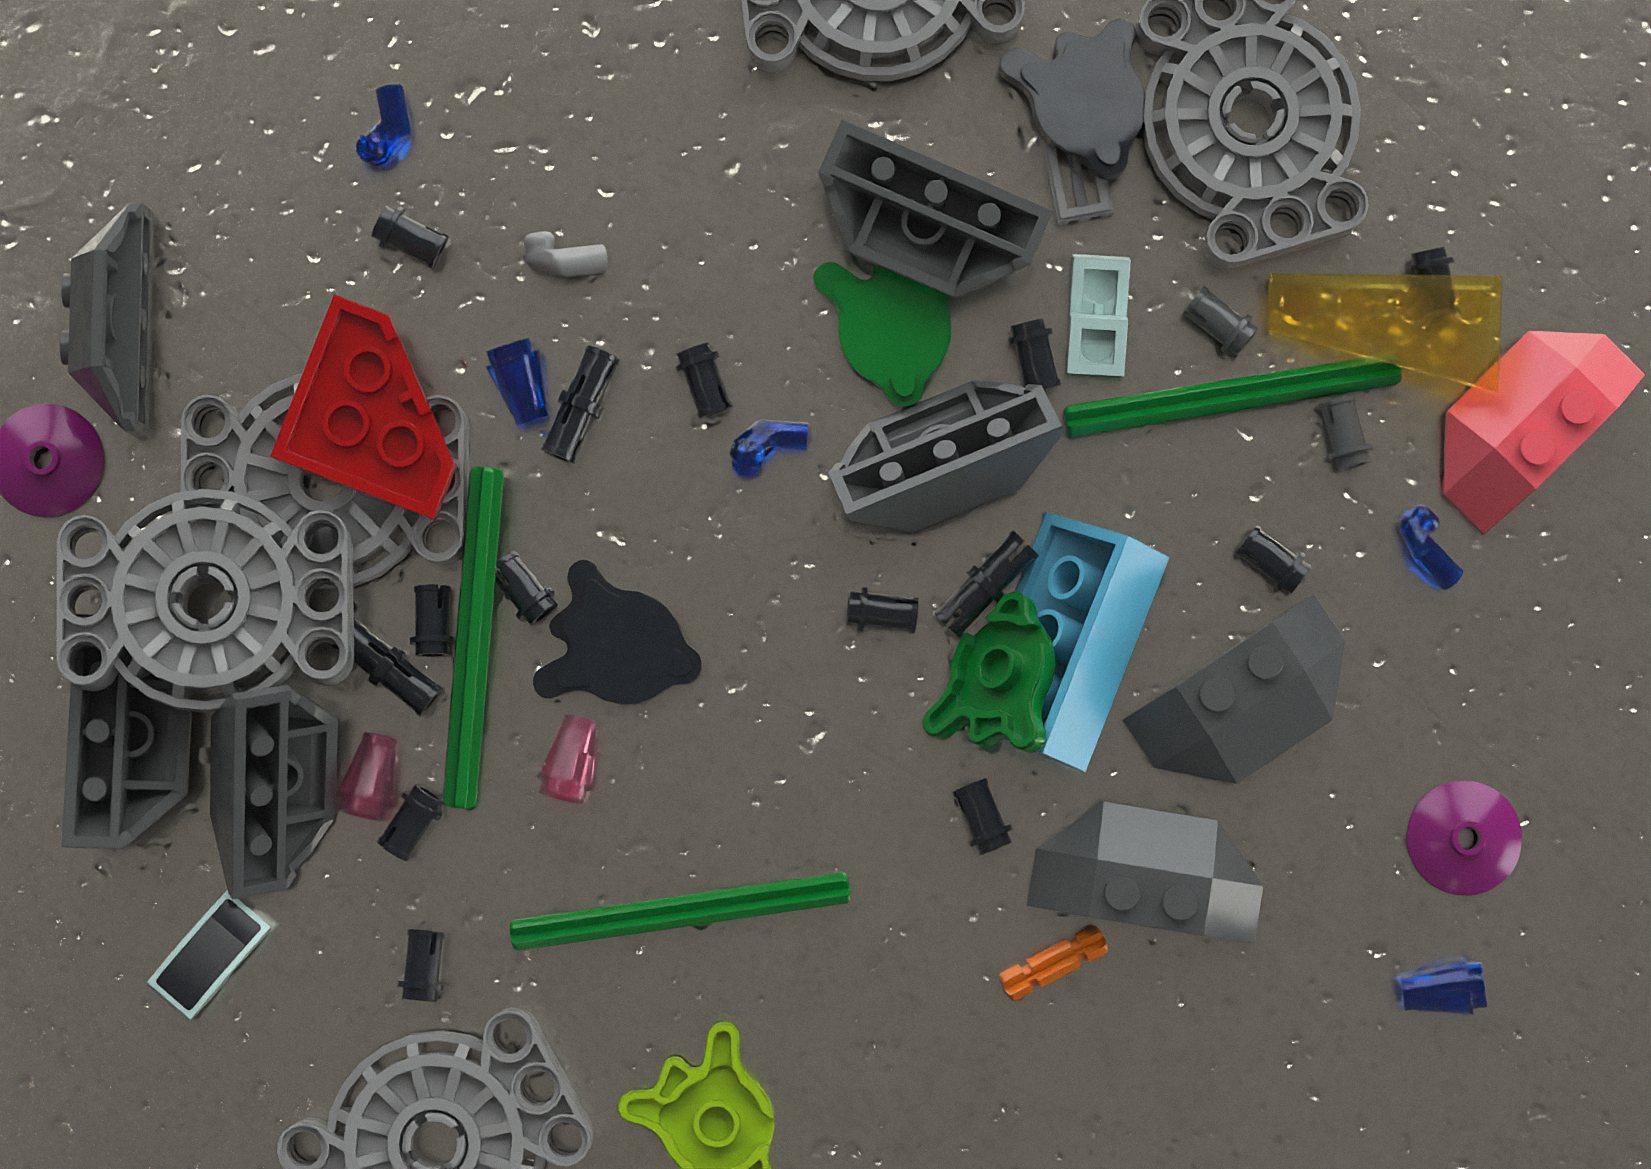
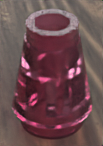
(570, 761)
(369, 779)

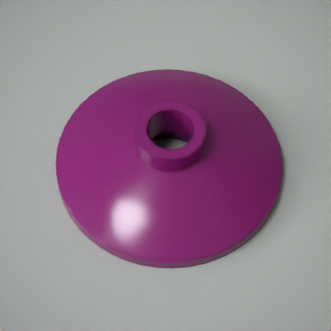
(75, 463)
(1435, 844)

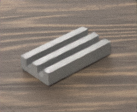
(1082, 210)

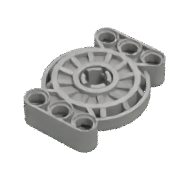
(871, 32)
(1247, 174)
(372, 522)
(150, 587)
(475, 1096)

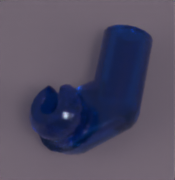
(391, 132)
(762, 439)
(1425, 551)

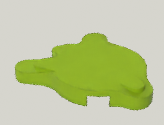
(707, 1112)

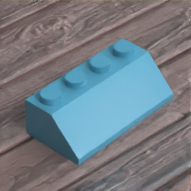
(1092, 602)

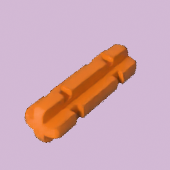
(1054, 963)

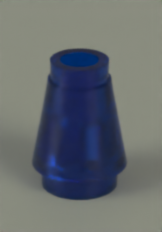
(519, 379)
(1446, 988)

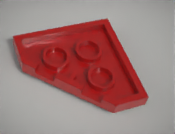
(366, 415)

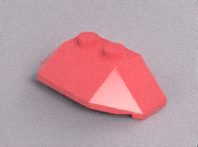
(1547, 405)

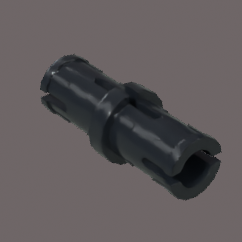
(580, 404)
(986, 583)
(392, 670)

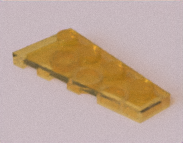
(1410, 321)

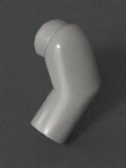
(565, 261)

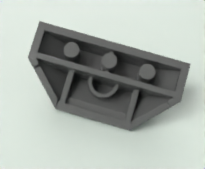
(926, 215)
(112, 317)
(945, 455)
(1247, 700)
(122, 759)
(270, 785)
(1149, 873)

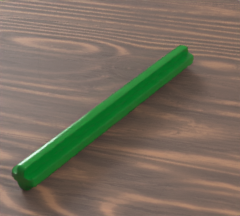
(1229, 395)
(473, 637)
(680, 911)

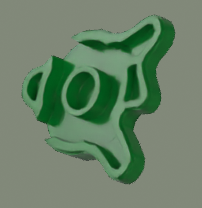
(888, 328)
(998, 680)

